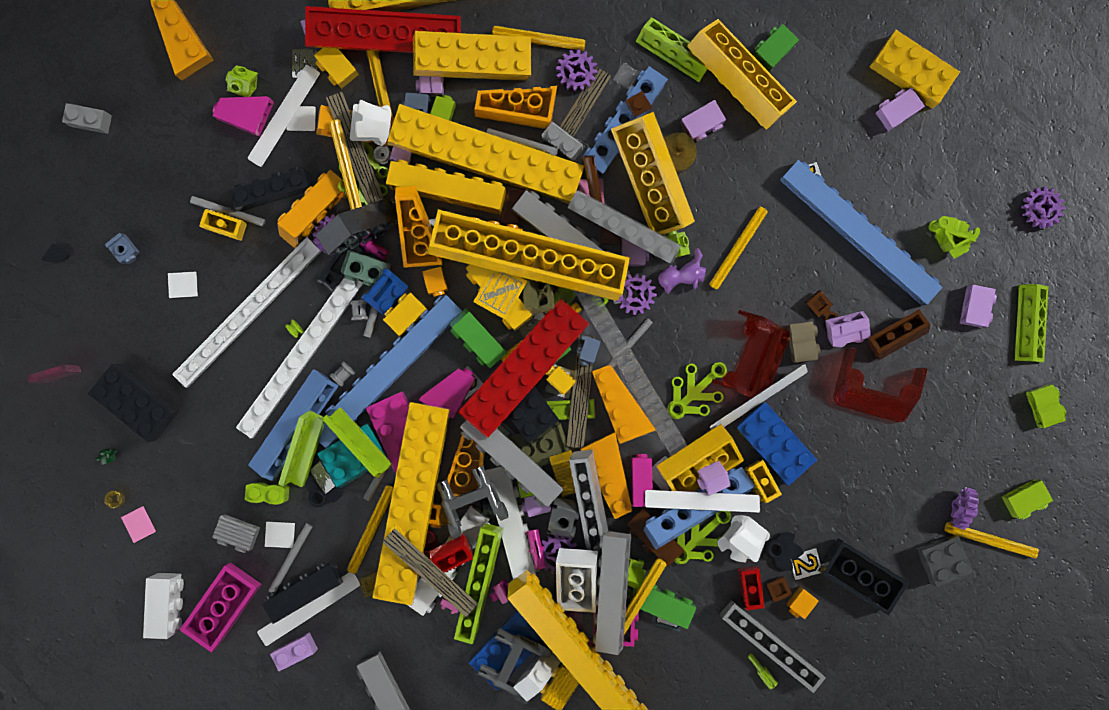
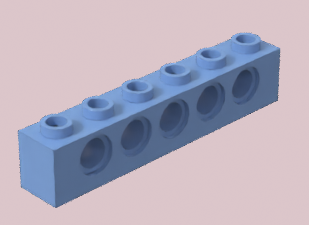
(649, 78)
(658, 536)

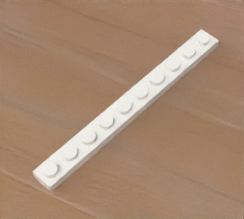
(246, 312)
(299, 357)

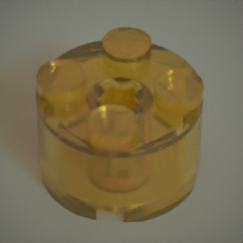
(685, 145)

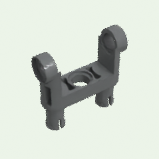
(451, 502)
(516, 643)

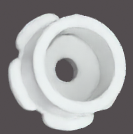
(377, 154)

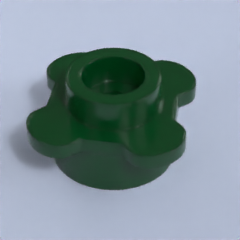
(106, 456)

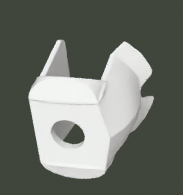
(370, 123)
(744, 539)

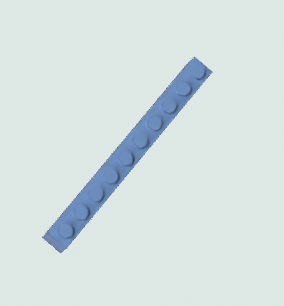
(861, 233)
(393, 363)

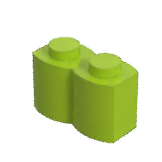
(1046, 405)
(261, 491)

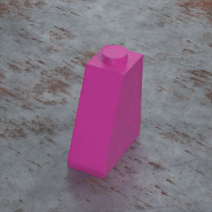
(244, 112)
(451, 391)
(640, 479)

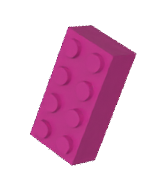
(389, 422)
(220, 607)

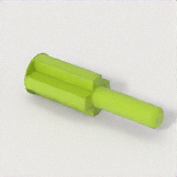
(763, 673)

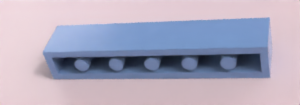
(274, 450)

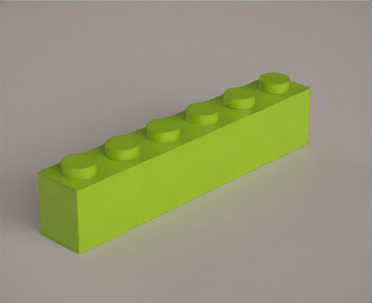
(479, 581)

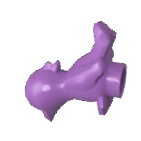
(689, 274)

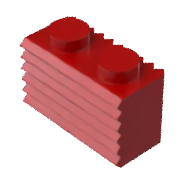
(452, 554)
(751, 588)

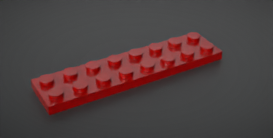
(371, 29)
(523, 368)

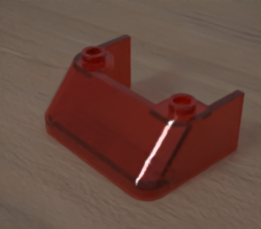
(759, 359)
(852, 395)

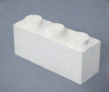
(536, 675)

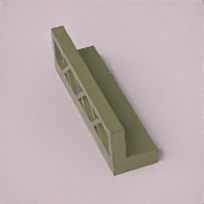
(534, 295)

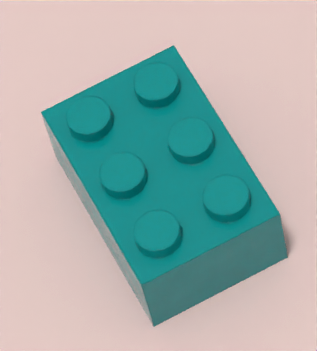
(343, 464)

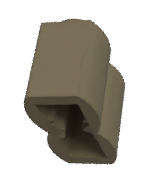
(802, 342)

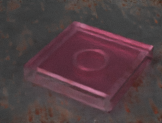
(53, 373)

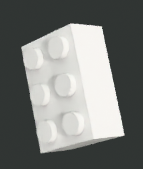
(577, 579)
(162, 605)

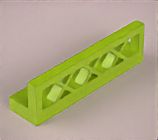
(669, 50)
(1030, 322)
(358, 442)
(302, 449)

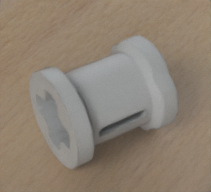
(362, 304)
(342, 374)

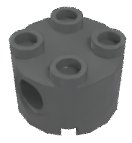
(563, 517)

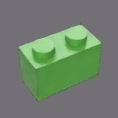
(778, 44)

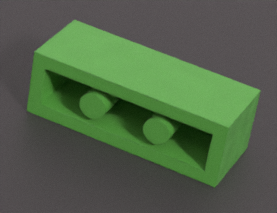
(477, 339)
(668, 607)

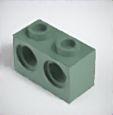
(365, 264)

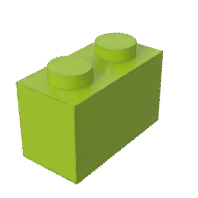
(1027, 499)

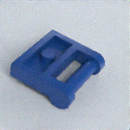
(388, 294)

